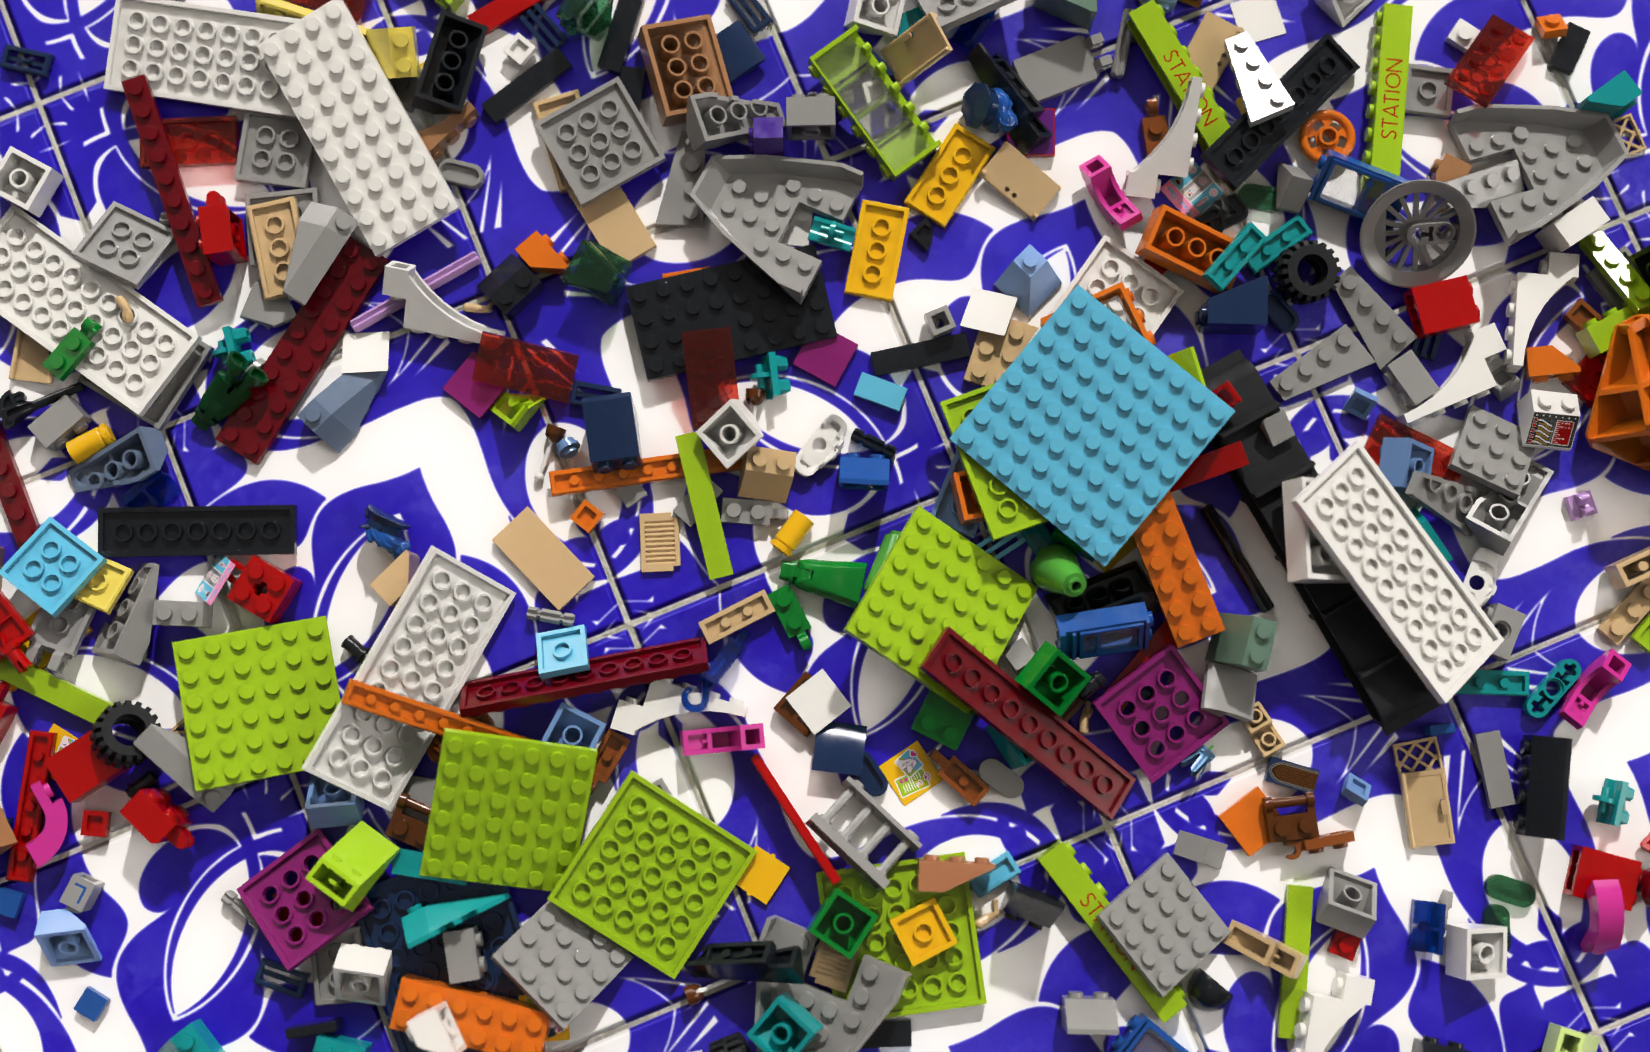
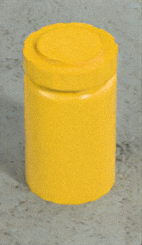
(90, 443)
(792, 533)

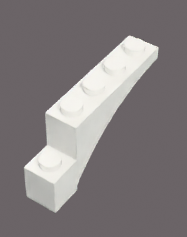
(1173, 153)
(1527, 298)
(426, 310)
(1468, 378)
(665, 701)
(1325, 1014)

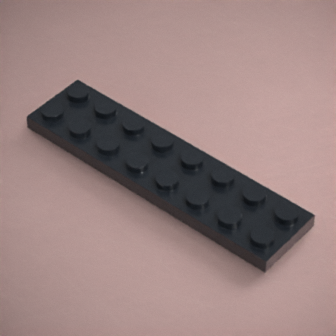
(1309, 85)
(197, 531)

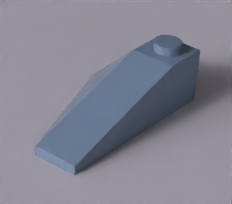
(341, 407)
(122, 462)

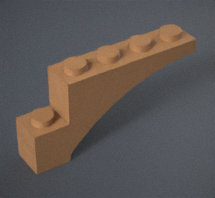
(448, 131)

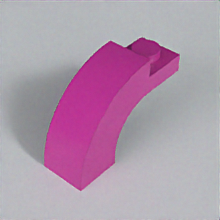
(1107, 194)
(1591, 686)
(722, 739)
(55, 828)
(1606, 917)

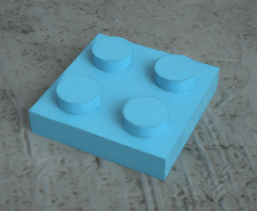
(562, 651)

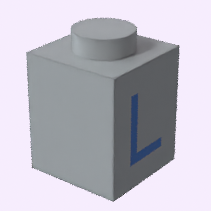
(81, 892)

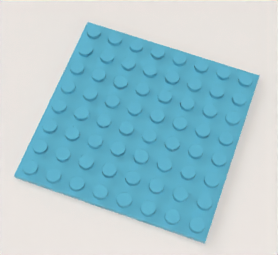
(1091, 425)

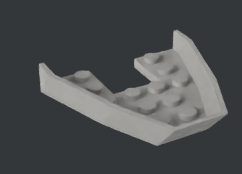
(1558, 152)
(757, 199)
(844, 1021)

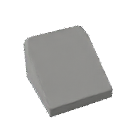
(1506, 383)
(1277, 428)

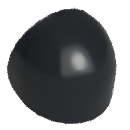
(1206, 992)

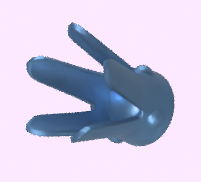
(1204, 757)

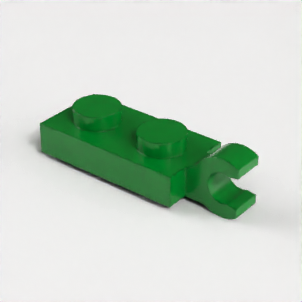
(72, 349)
(791, 614)

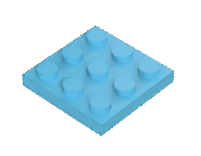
(52, 566)

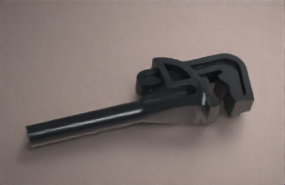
(1215, 214)
(15, 407)

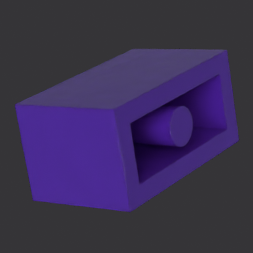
(767, 136)

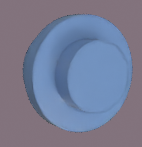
(567, 447)

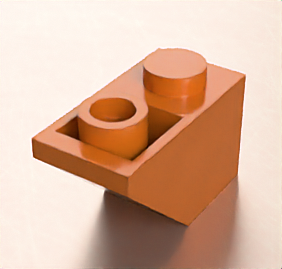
(540, 256)
(1548, 362)

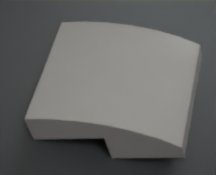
(1229, 691)

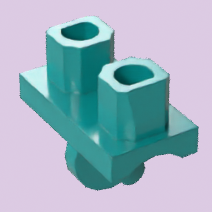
(832, 234)
(233, 339)
(767, 375)
(1612, 802)

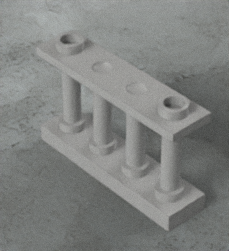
(840, 840)

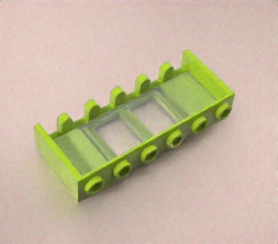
(872, 104)

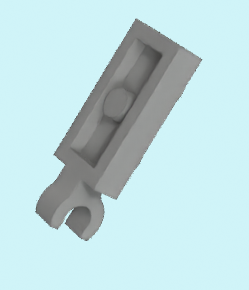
(750, 512)

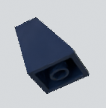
(1236, 310)
(612, 432)

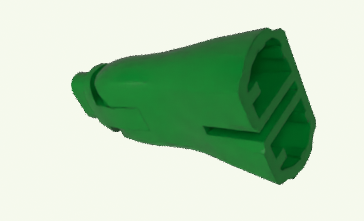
(828, 579)

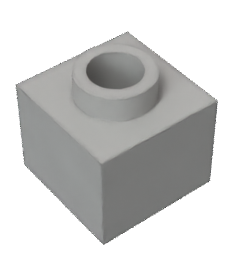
(942, 314)

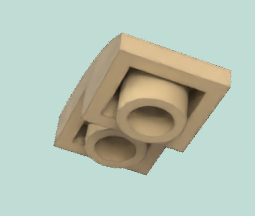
(1264, 733)

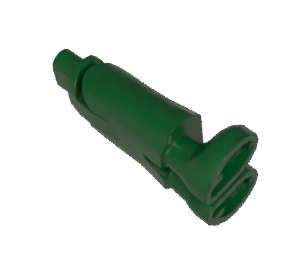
(227, 392)

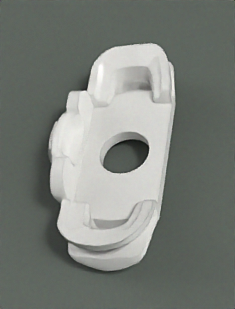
(831, 431)
(1485, 566)

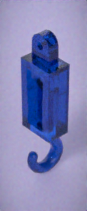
(717, 670)

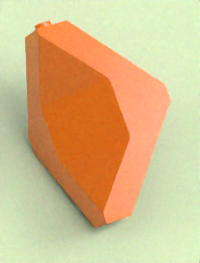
(1622, 401)

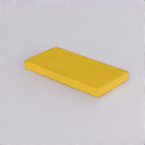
(949, 175)
(876, 251)

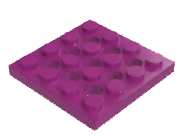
(1124, 726)
(267, 912)

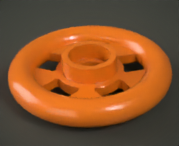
(1326, 117)

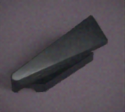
(998, 73)
(749, 962)

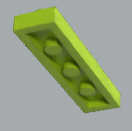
(1617, 271)

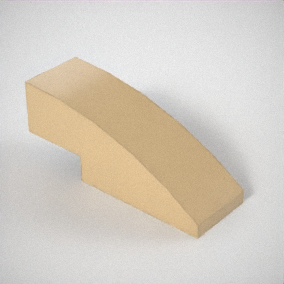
(1265, 949)

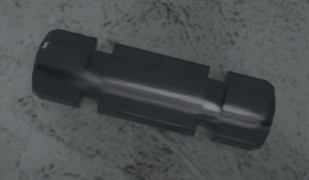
(873, 443)

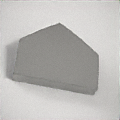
(264, 312)

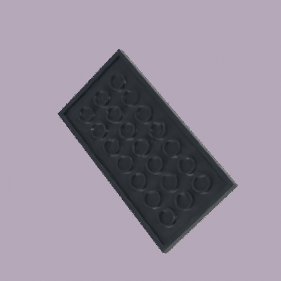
(720, 296)

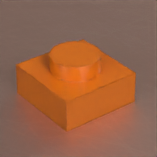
(1551, 26)
(587, 516)

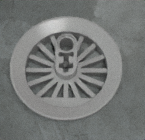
(1458, 234)

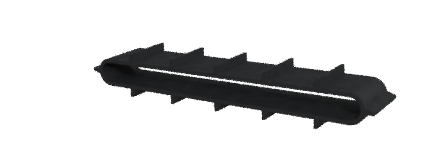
(1361, 645)

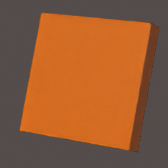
(1246, 821)

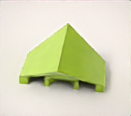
(517, 408)

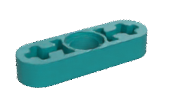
(1557, 670)

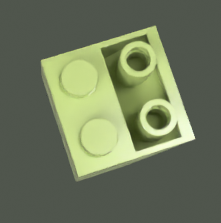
(1568, 1040)

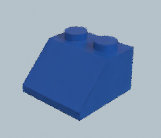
(864, 473)

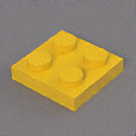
(923, 931)

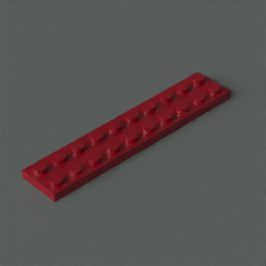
(303, 351)
(605, 673)
(1027, 723)

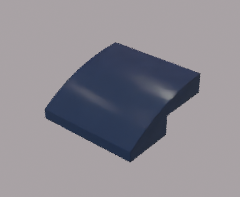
(739, 51)
(840, 749)

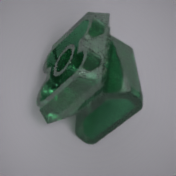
(586, 17)
(598, 271)

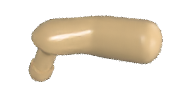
(477, 308)
(127, 314)
(1084, 718)
(987, 918)

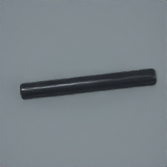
(1237, 558)

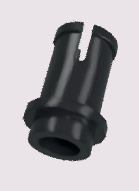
(355, 648)
(1095, 683)
(148, 780)

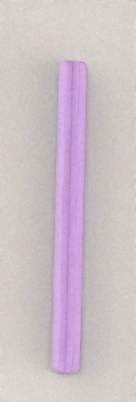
(433, 281)

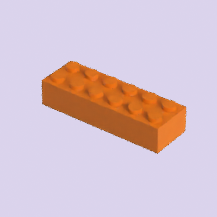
(1176, 575)
(484, 1019)

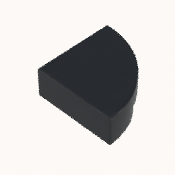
(922, 234)

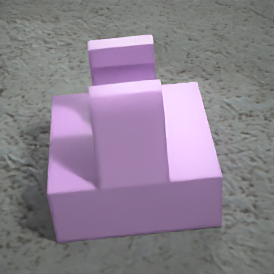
(1580, 505)

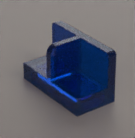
(971, 32)
(152, 492)
(1427, 926)

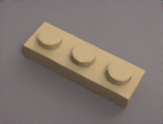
(1626, 613)
(736, 617)

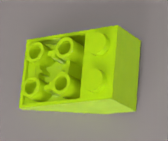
(353, 865)

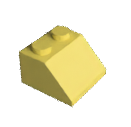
(395, 51)

